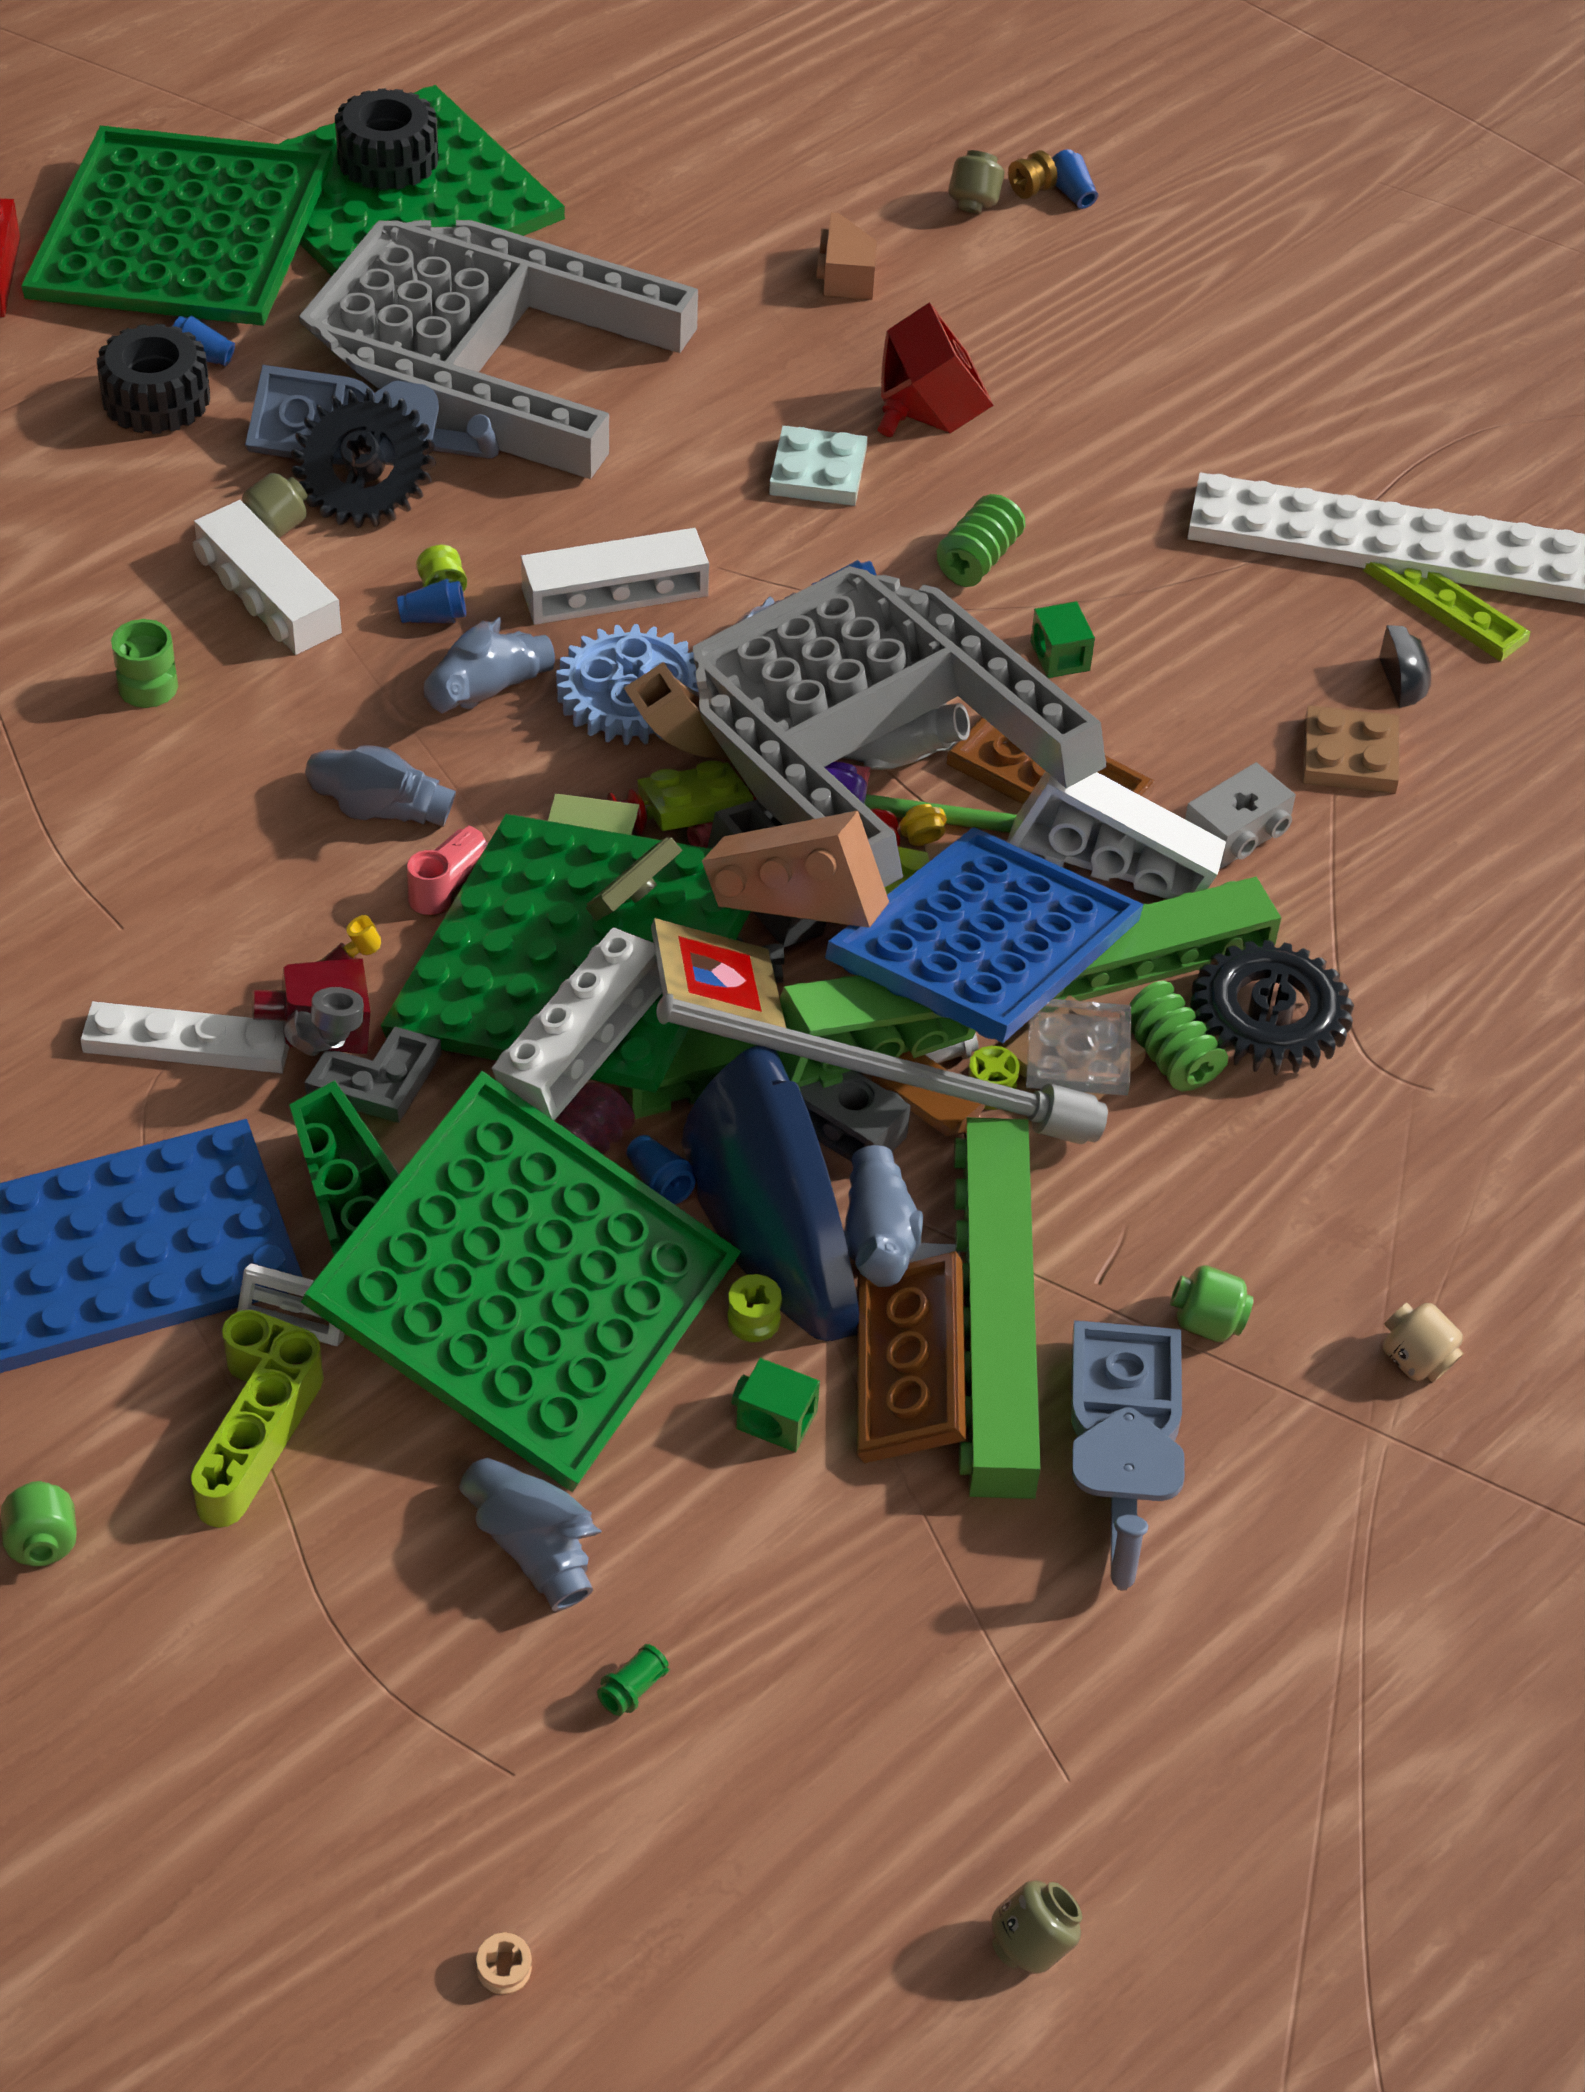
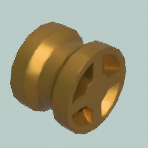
(1032, 174)

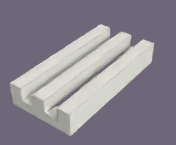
(287, 1283)

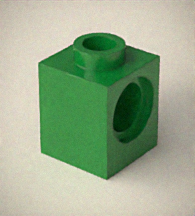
(1062, 639)
(776, 1404)

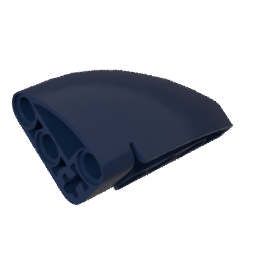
(772, 1191)

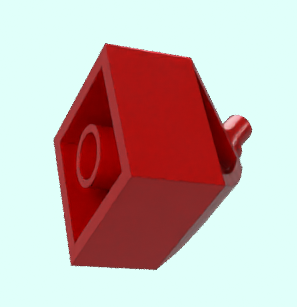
(928, 375)

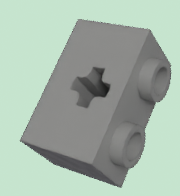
(1244, 811)

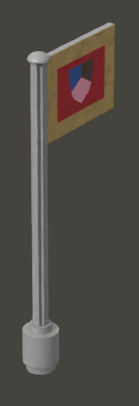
(734, 994)

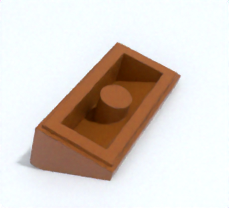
(937, 1109)

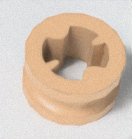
(489, 1952)

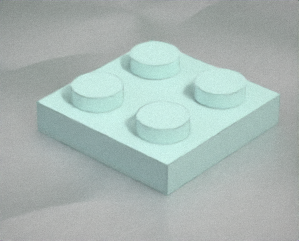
(818, 465)

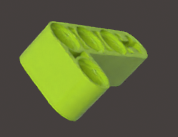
(269, 1380)

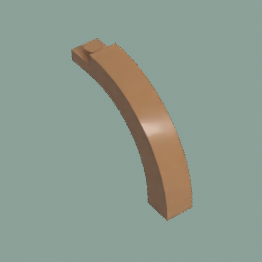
(673, 712)

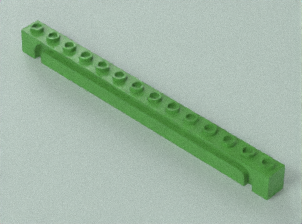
(1165, 942)

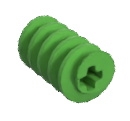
(980, 539)
(1175, 1038)

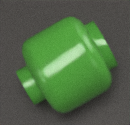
(1212, 1303)
(38, 1520)

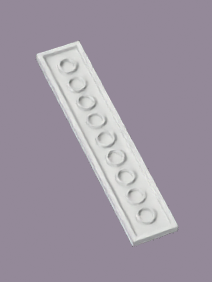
(1388, 533)

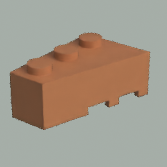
(801, 871)

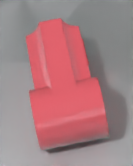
(438, 872)

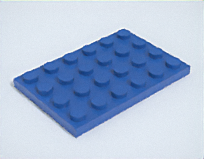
(986, 934)
(134, 1242)

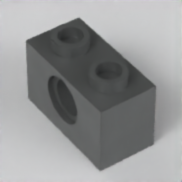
(856, 1114)

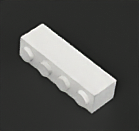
(614, 576)
(267, 577)

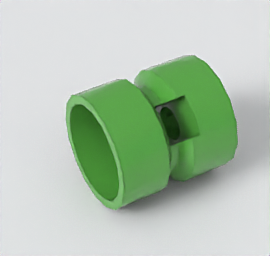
(144, 663)

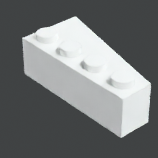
(1117, 836)

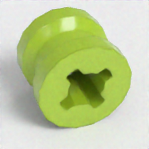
(440, 563)
(994, 1064)
(762, 1319)

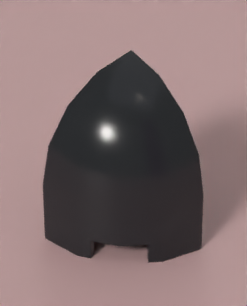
(1405, 665)

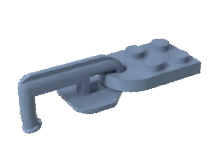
(291, 395)
(1126, 1426)

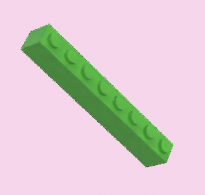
(999, 1309)

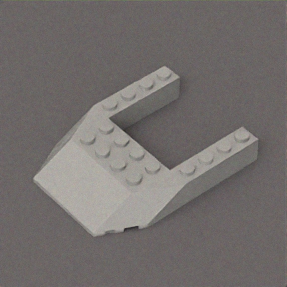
(443, 299)
(857, 664)

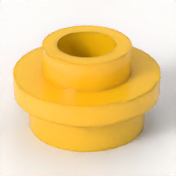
(923, 824)

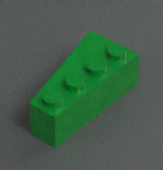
(342, 1160)

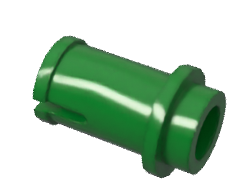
(622, 1690)

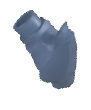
(485, 664)
(378, 785)
(881, 1217)
(535, 1527)

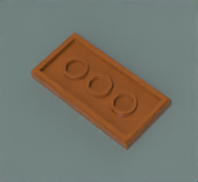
(1006, 768)
(911, 1360)

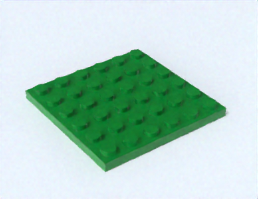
(470, 182)
(179, 225)
(527, 930)
(522, 1280)

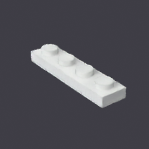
(184, 1037)

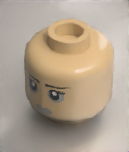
(1422, 1341)

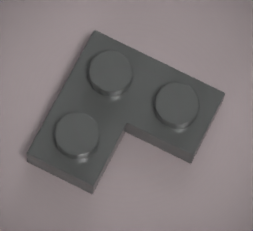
(388, 1082)

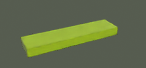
(1455, 609)

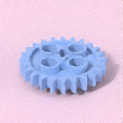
(595, 678)

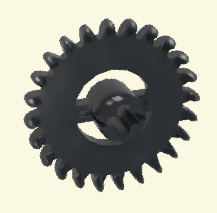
(360, 430)
(1320, 1029)

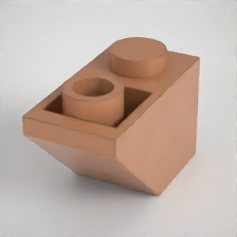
(846, 260)

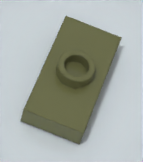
(635, 880)

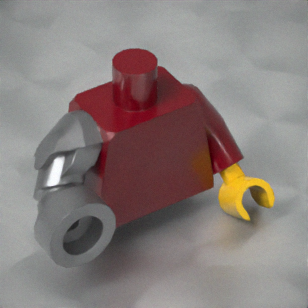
(325, 1000)

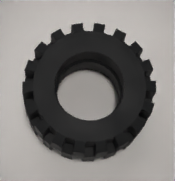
(386, 139)
(153, 378)

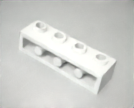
(582, 1023)

